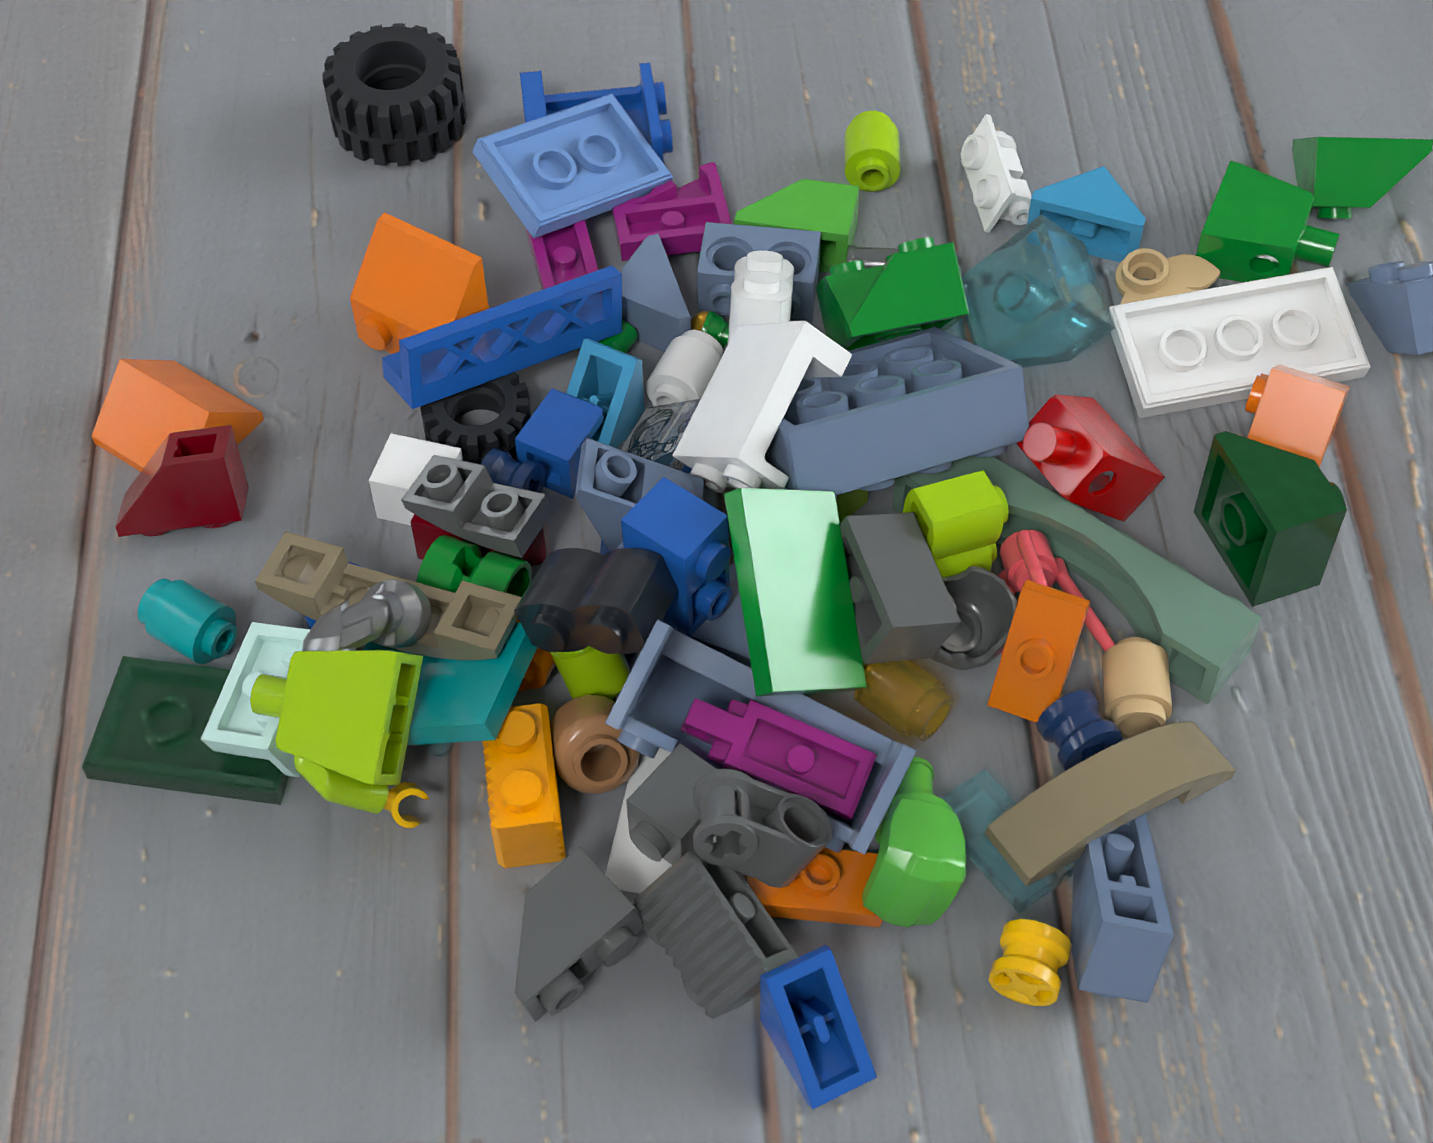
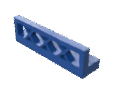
(506, 338)

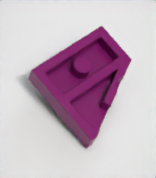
(672, 213)

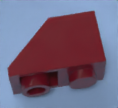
(187, 484)

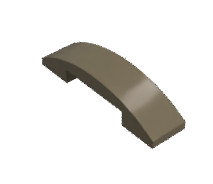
(317, 578)
(1105, 793)

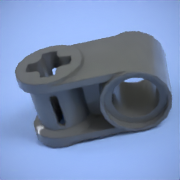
(762, 832)

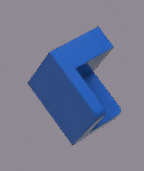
(556, 437)

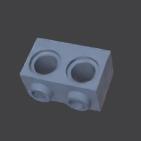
(728, 243)

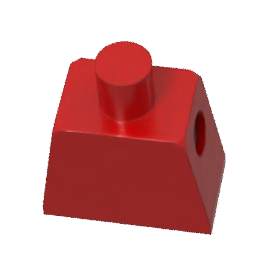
(1075, 443)

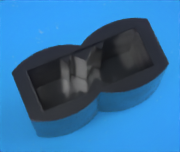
(596, 600)

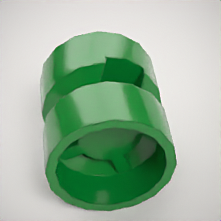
(456, 560)

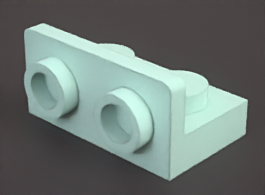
(233, 724)

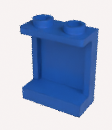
(640, 102)

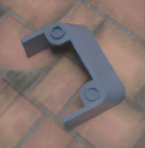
(679, 669)

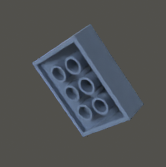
(899, 413)

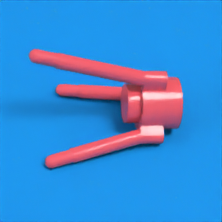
(1030, 557)

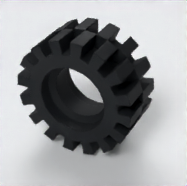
(502, 395)

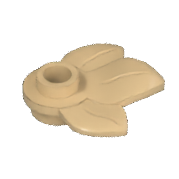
(1163, 275)

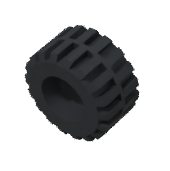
(395, 94)

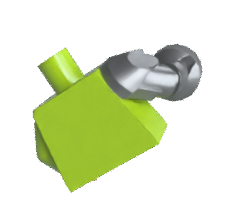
(353, 709)

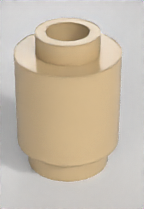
(1136, 686)

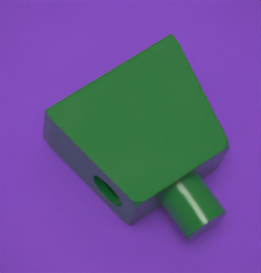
(1261, 227)

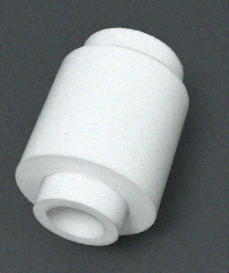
(684, 368)

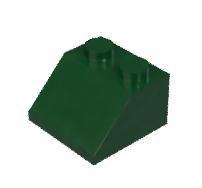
(1268, 516)

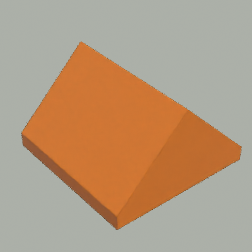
(162, 398)

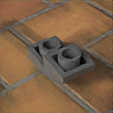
(469, 505)

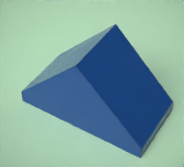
(815, 1027)

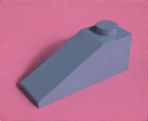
(1119, 915)

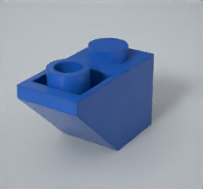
(693, 545)

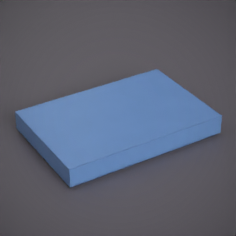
(571, 164)

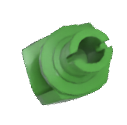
(918, 856)

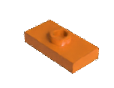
(1038, 650)
(824, 891)

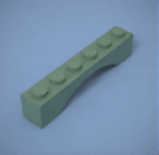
(1161, 600)

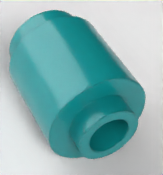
(188, 620)

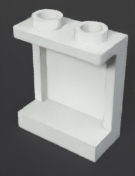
(749, 399)

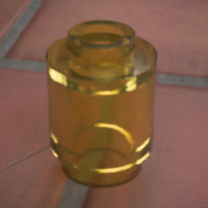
(905, 697)

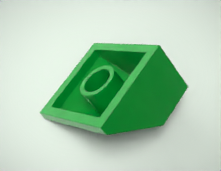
(1353, 169)

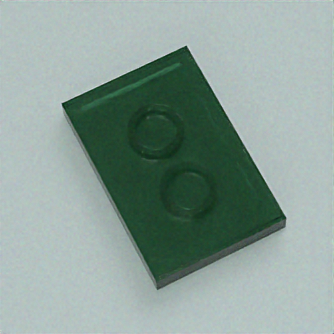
(155, 732)

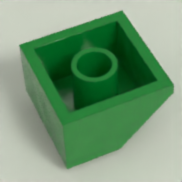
(904, 296)

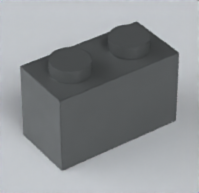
(895, 588)

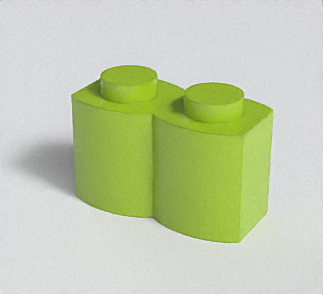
(960, 520)

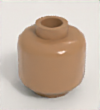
(587, 748)

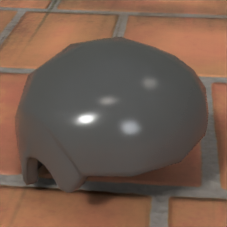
(985, 614)

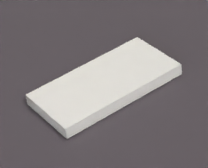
(1216, 340)

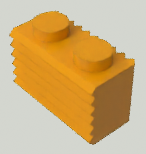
(524, 790)

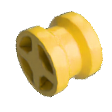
(1030, 962)

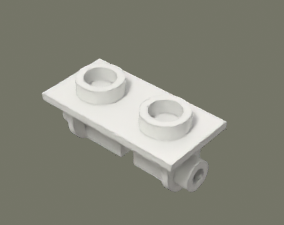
(995, 176)

